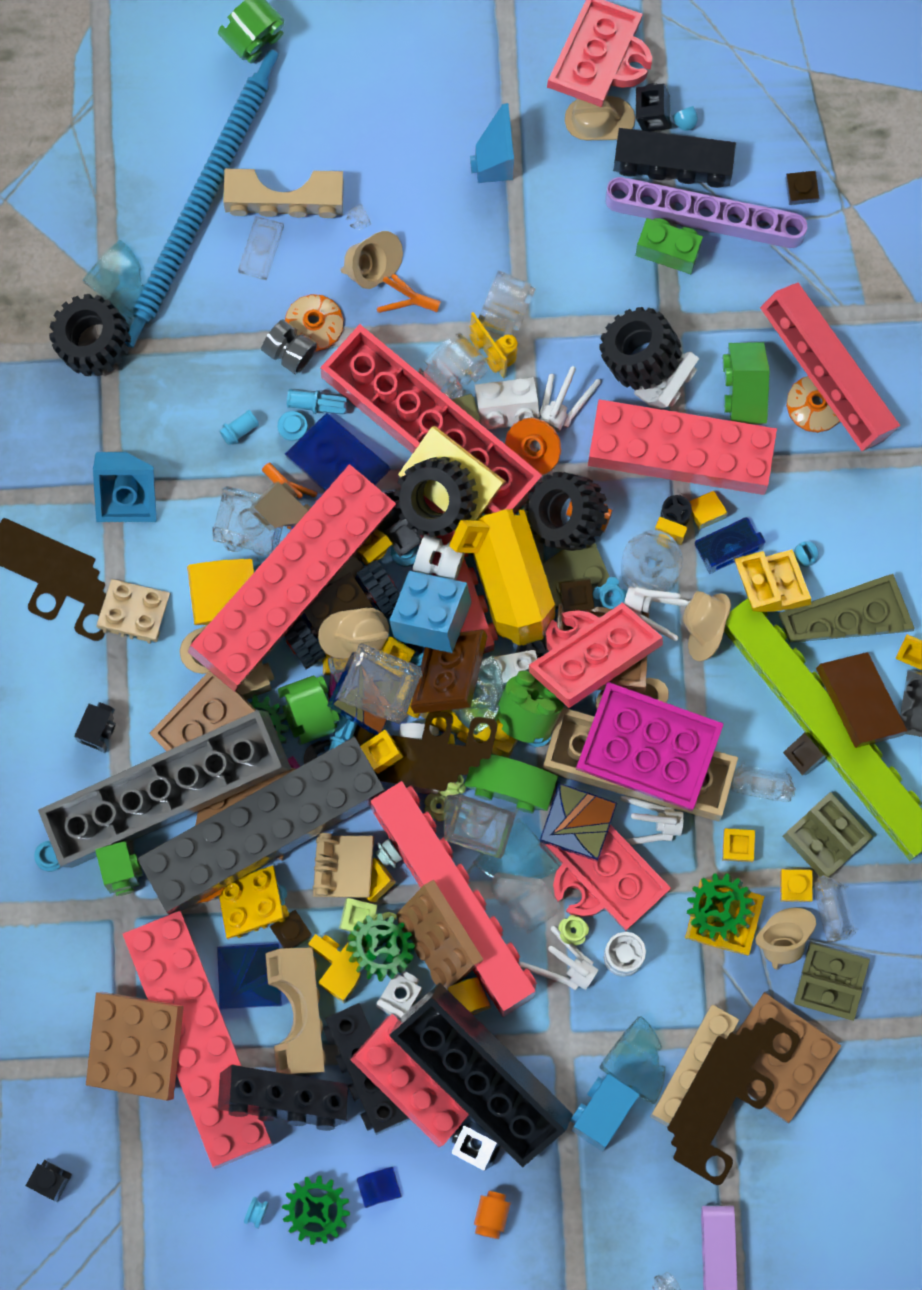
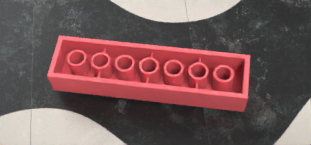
(410, 405)
(291, 578)
(431, 860)
(175, 975)

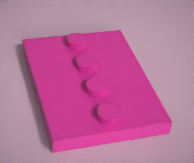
(649, 746)

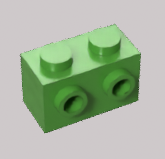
(669, 245)
(119, 868)

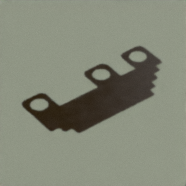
(56, 569)
(433, 761)
(715, 1087)

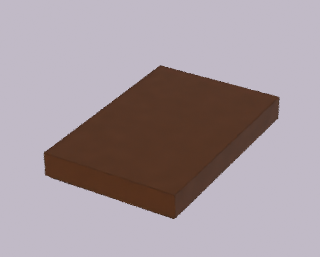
(450, 677)
(861, 700)

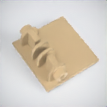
(133, 611)
(343, 866)

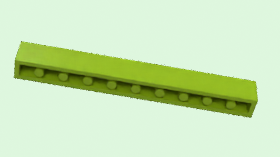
(814, 711)

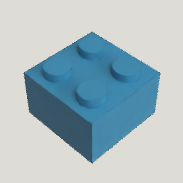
(430, 611)
(604, 1112)

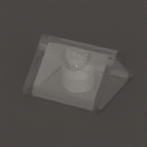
(477, 825)

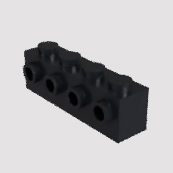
(674, 157)
(349, 1032)
(282, 1097)

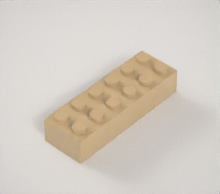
(567, 745)

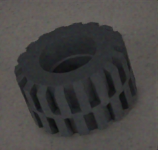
(78, 317)
(629, 333)
(413, 502)
(586, 515)

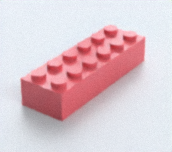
(682, 447)

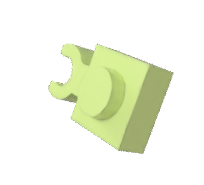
(357, 911)

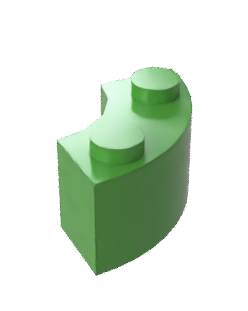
(512, 781)

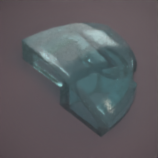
(117, 278)
(485, 697)
(522, 856)
(636, 1060)

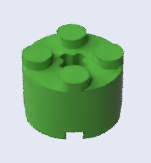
(251, 28)
(308, 709)
(528, 709)

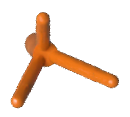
(416, 298)
(275, 476)

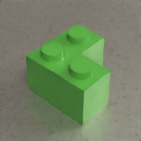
(748, 378)

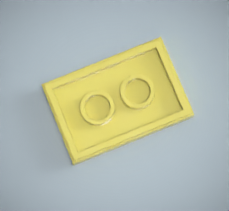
(440, 445)

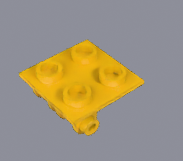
(500, 353)
(252, 903)

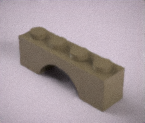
(280, 508)

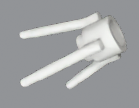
(555, 413)
(640, 601)
(667, 821)
(580, 971)

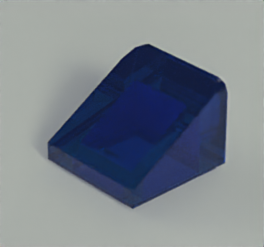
(378, 1187)

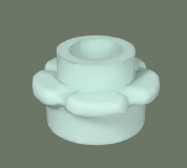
(388, 854)

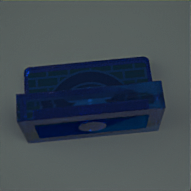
(728, 543)

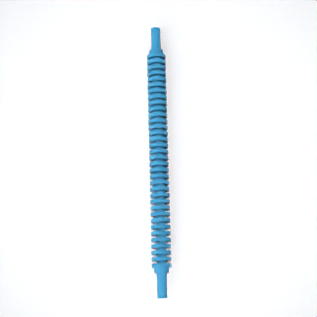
(201, 197)

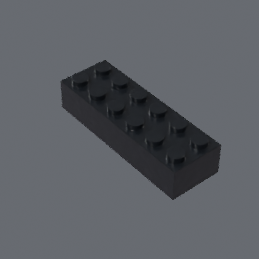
(481, 1075)

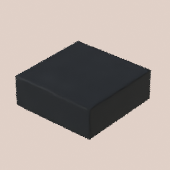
(402, 537)

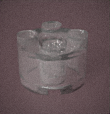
(504, 303)
(454, 366)
(654, 546)

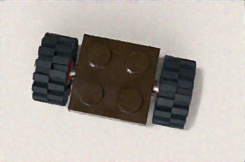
(341, 596)

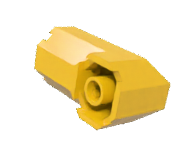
(514, 578)

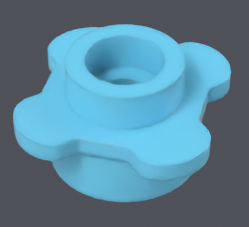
(610, 586)

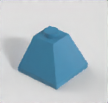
(494, 150)
(123, 488)

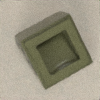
(468, 404)

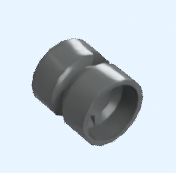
(289, 347)

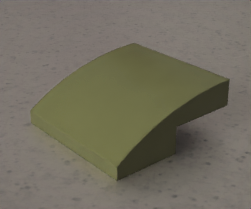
(827, 836)
(831, 981)

